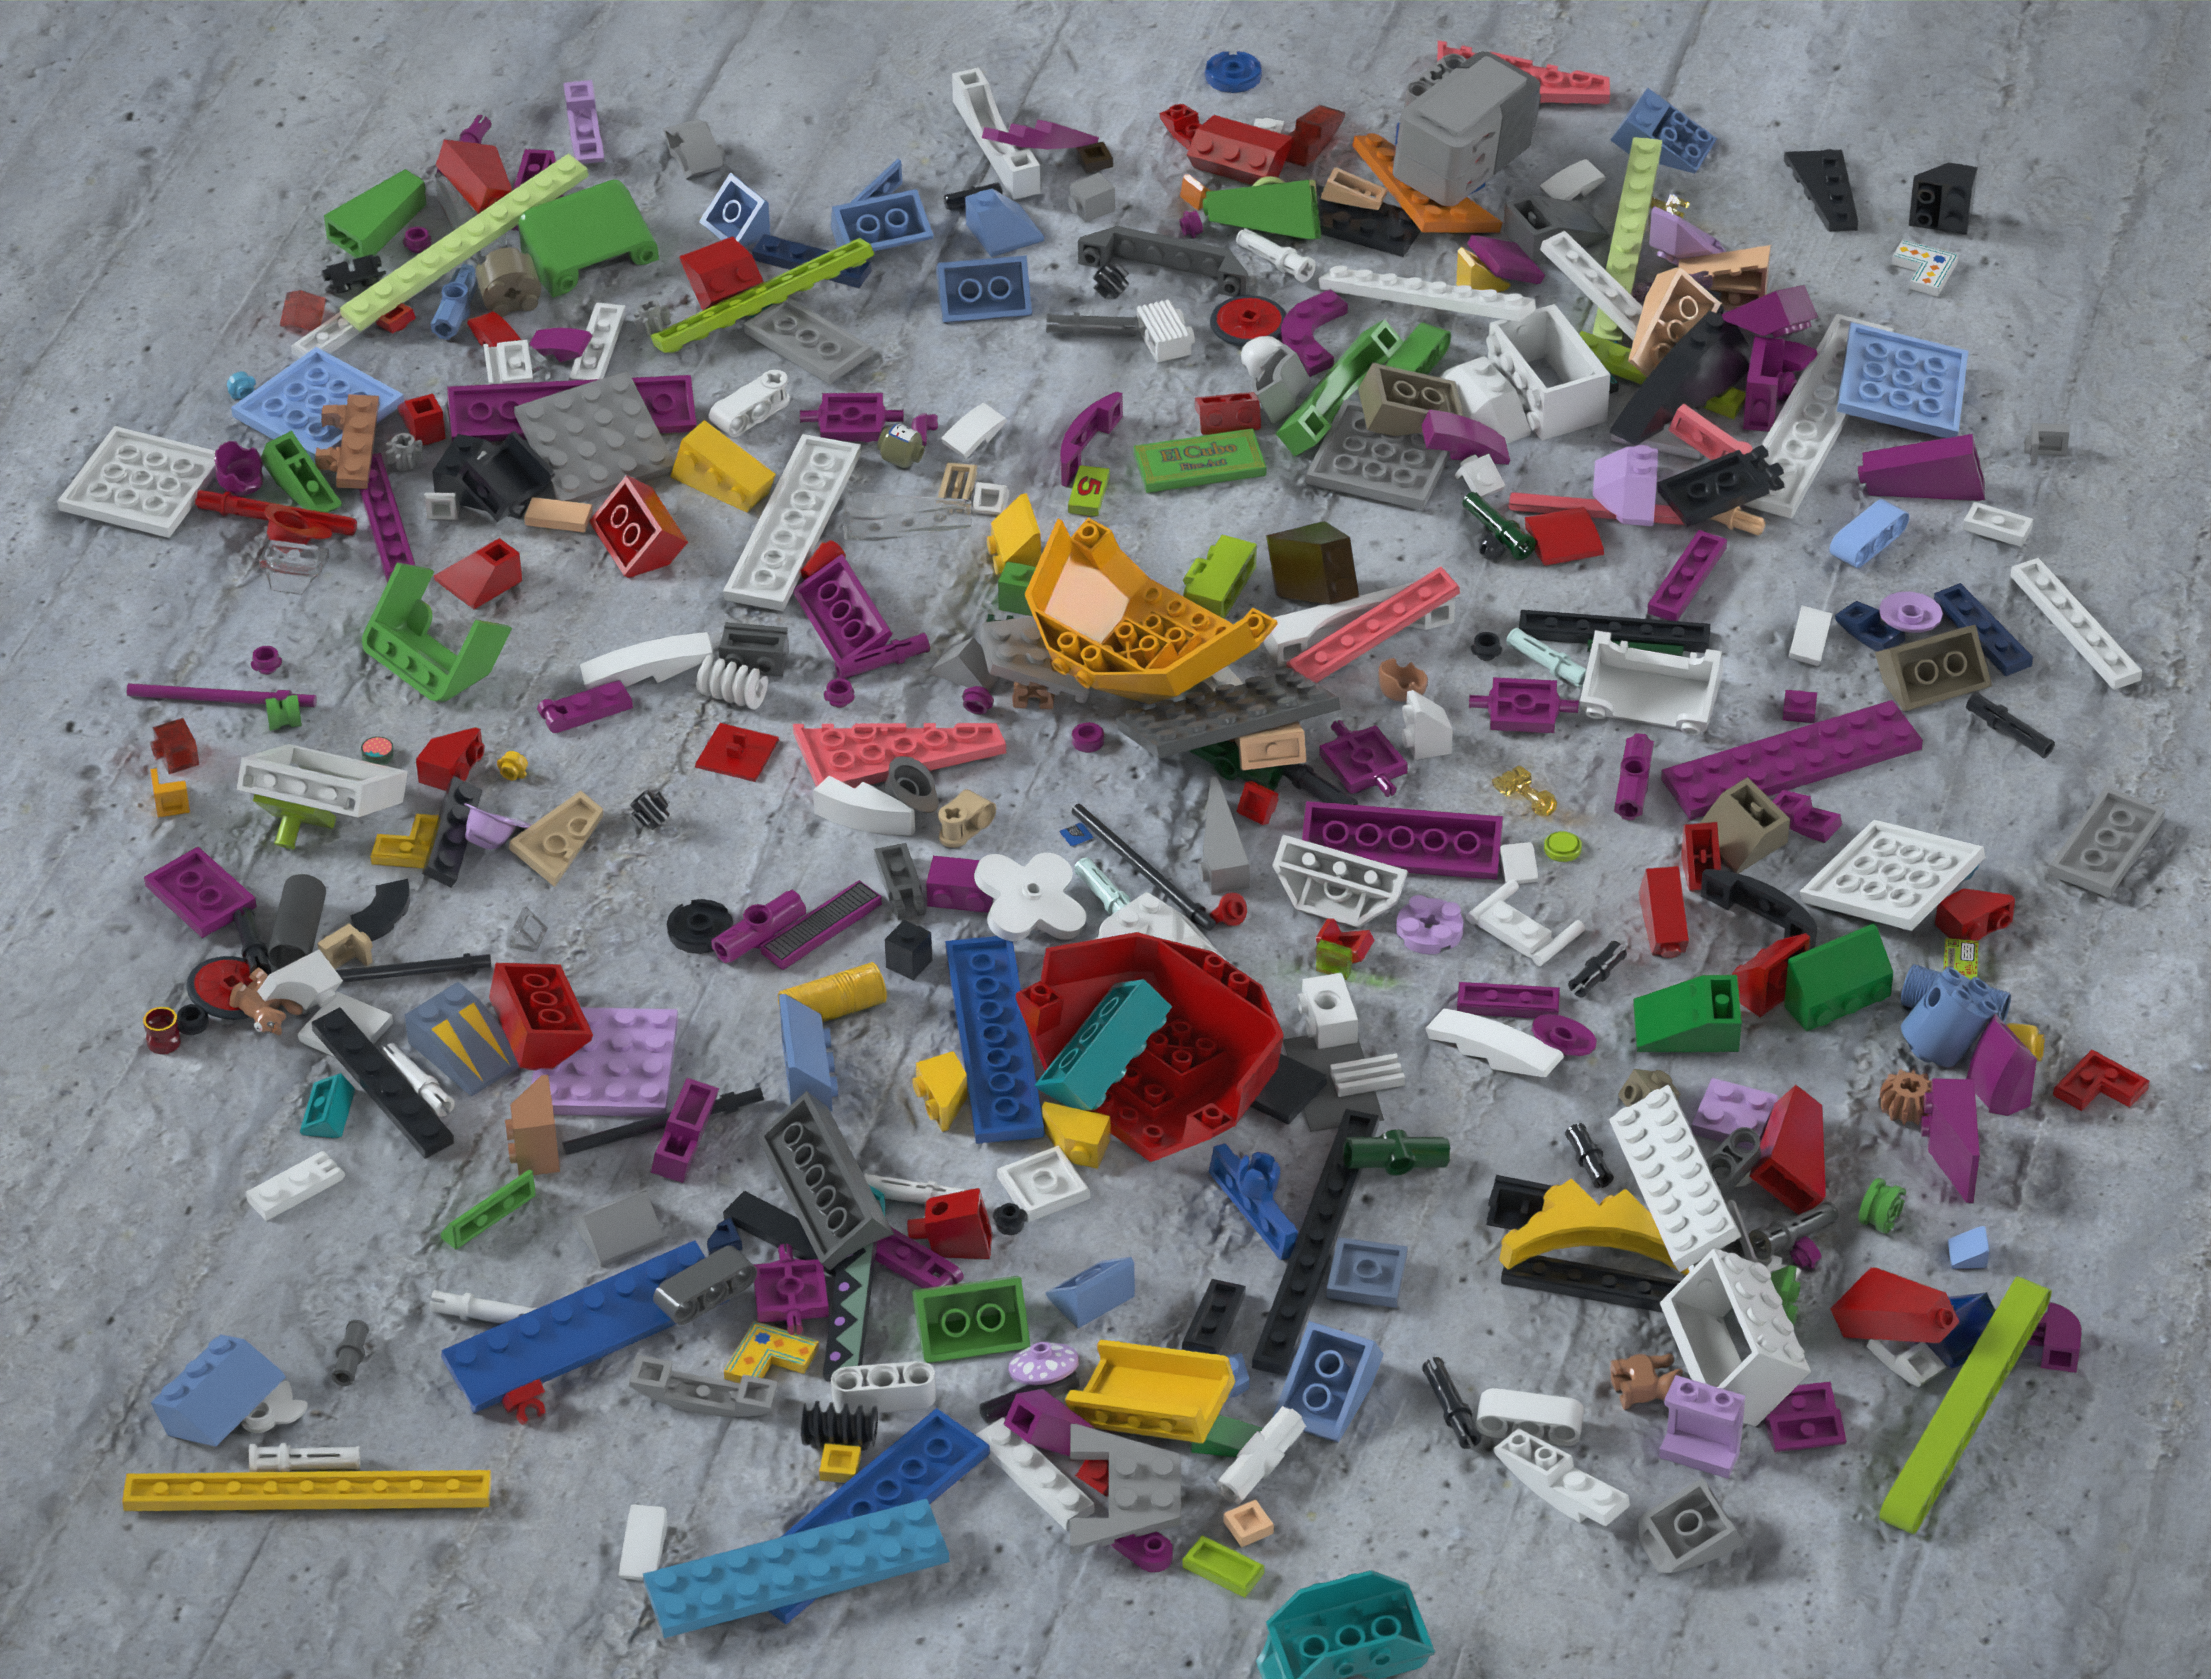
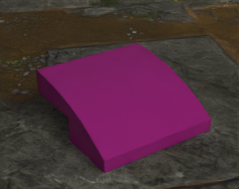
(1806, 1419)

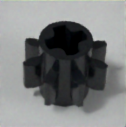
(1111, 280)
(650, 809)

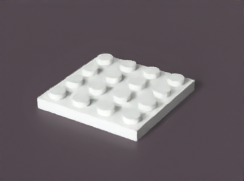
(140, 482)
(1892, 874)

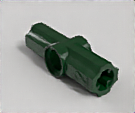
(1227, 763)
(1396, 1152)

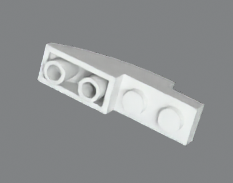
(1558, 1482)

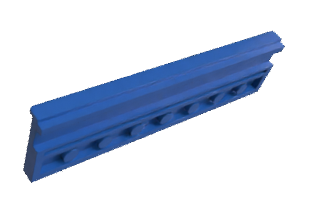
(566, 1331)

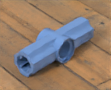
(455, 302)

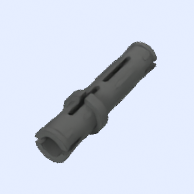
(1090, 324)

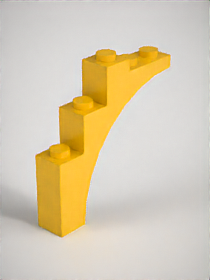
(1576, 1220)

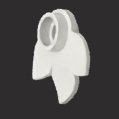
(275, 1410)

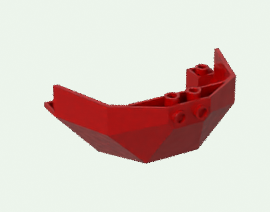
(1196, 1068)

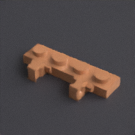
(359, 427)

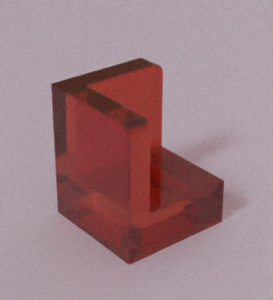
(302, 310)

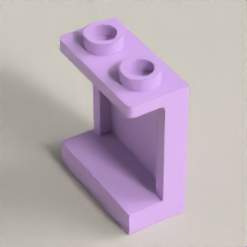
(1703, 1426)

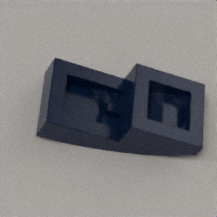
(1866, 626)

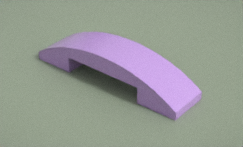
(583, 122)

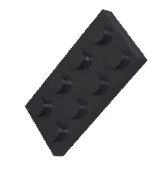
(1382, 229)

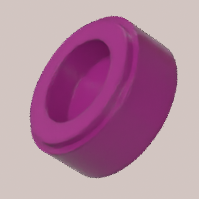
(1088, 737)

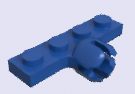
(1252, 1192)

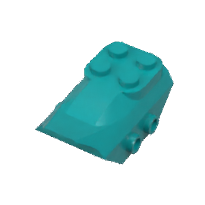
(1346, 1630)

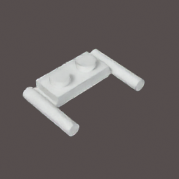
(1518, 929)

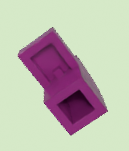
(2060, 1337)

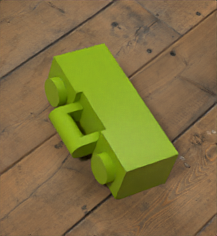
(1222, 576)

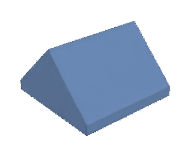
(737, 213)
(1095, 1290)

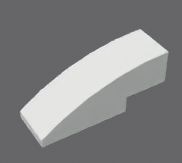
(863, 808)

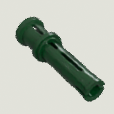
(1506, 531)

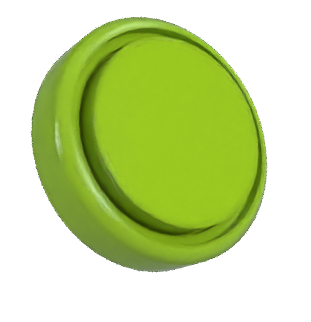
(1562, 846)

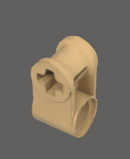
(964, 818)

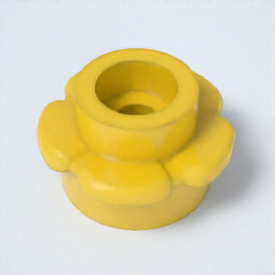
(512, 765)

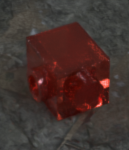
(175, 746)

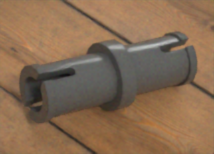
(350, 1352)

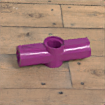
(1634, 776)
(758, 926)

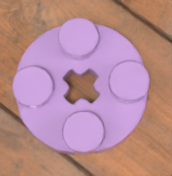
(1421, 911)

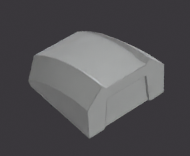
(1687, 1530)

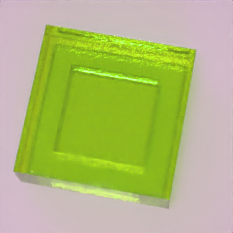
(1333, 959)

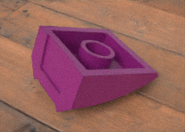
(2002, 1070)

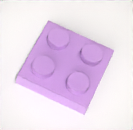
(1732, 1107)

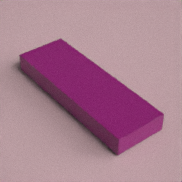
(1507, 1000)

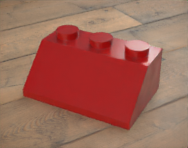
(1238, 150)
(637, 529)

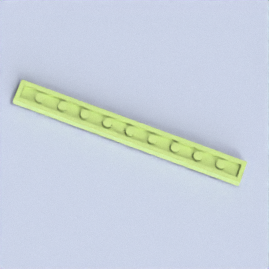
(1630, 225)
(462, 243)

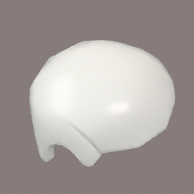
(1256, 352)

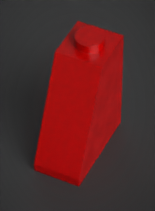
(1664, 911)

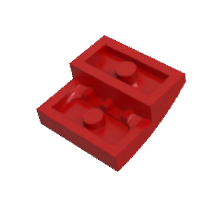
(1564, 536)

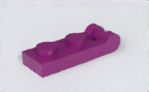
(585, 706)
(916, 1261)

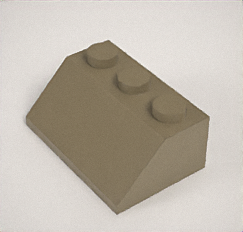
(1934, 668)

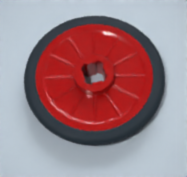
(1246, 318)
(212, 985)

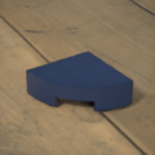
(724, 1236)

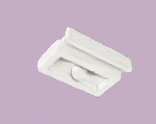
(508, 363)

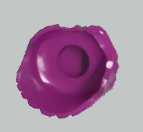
(238, 468)

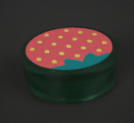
(377, 750)

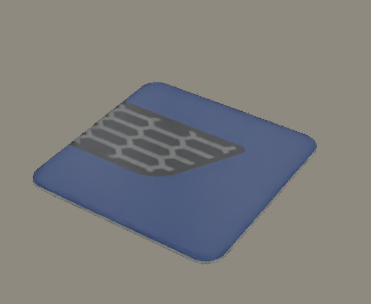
(1076, 834)

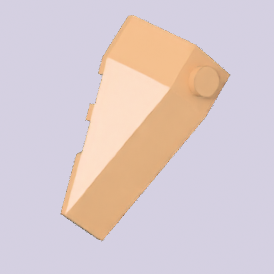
(1667, 315)

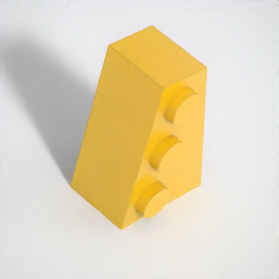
(721, 468)

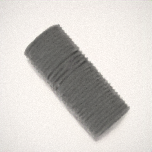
(296, 920)

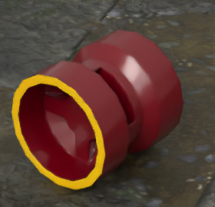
(161, 1030)

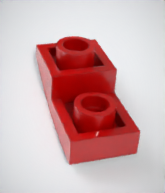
(1181, 123)
(492, 329)

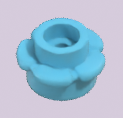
(240, 385)

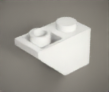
(1427, 727)

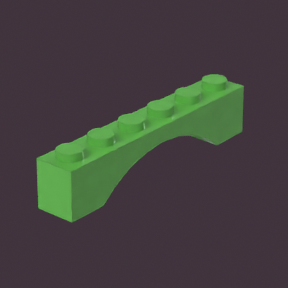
(1319, 408)

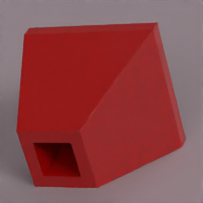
(482, 573)

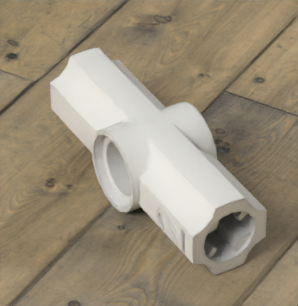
(1260, 1455)

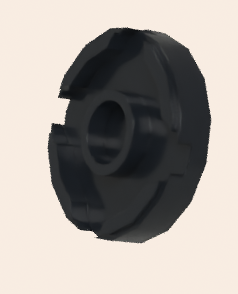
(696, 924)

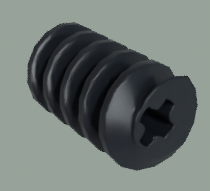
(839, 1426)

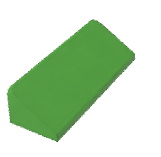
(490, 1210)

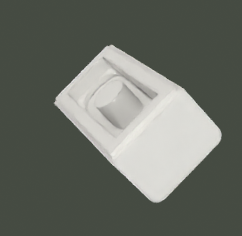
(643, 1541)

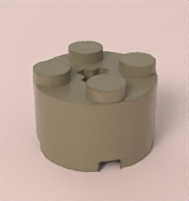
(508, 281)

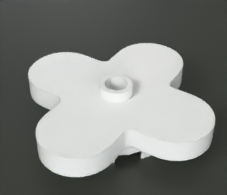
(1030, 896)

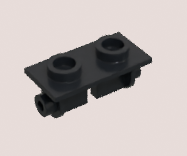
(364, 272)

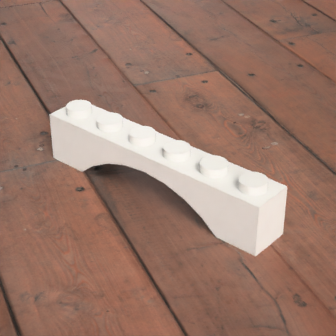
(976, 104)
(1307, 627)

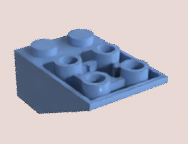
(1683, 140)

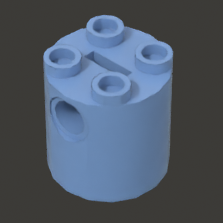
(1948, 1018)

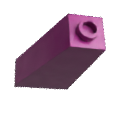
(1925, 470)

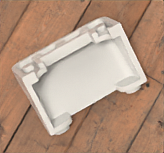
(1651, 686)

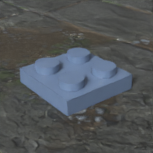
(1367, 1272)

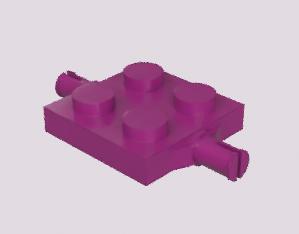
(852, 416)
(1523, 705)
(1363, 759)
(790, 1290)

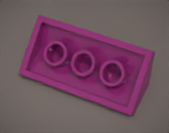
(842, 611)

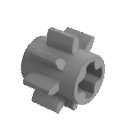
(652, 317)
(404, 452)

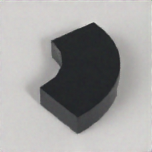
(385, 910)

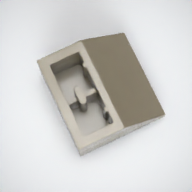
(1747, 825)

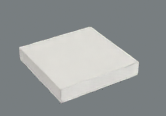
(368, 1019)
(1043, 1183)

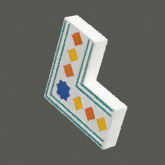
(1931, 266)

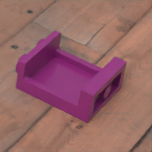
(1762, 383)

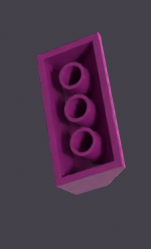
(1776, 313)

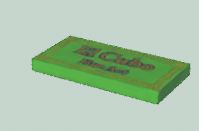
(1199, 460)

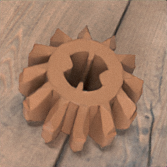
(1904, 1096)

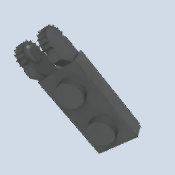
(899, 878)

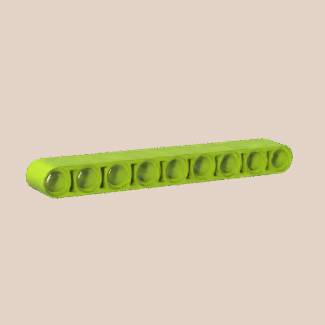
(1965, 1405)

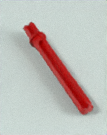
(246, 507)

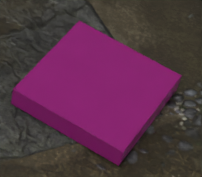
(1506, 259)

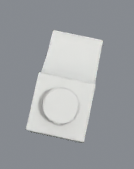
(304, 981)

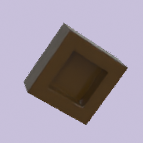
(1094, 157)

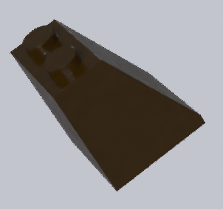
(1313, 564)

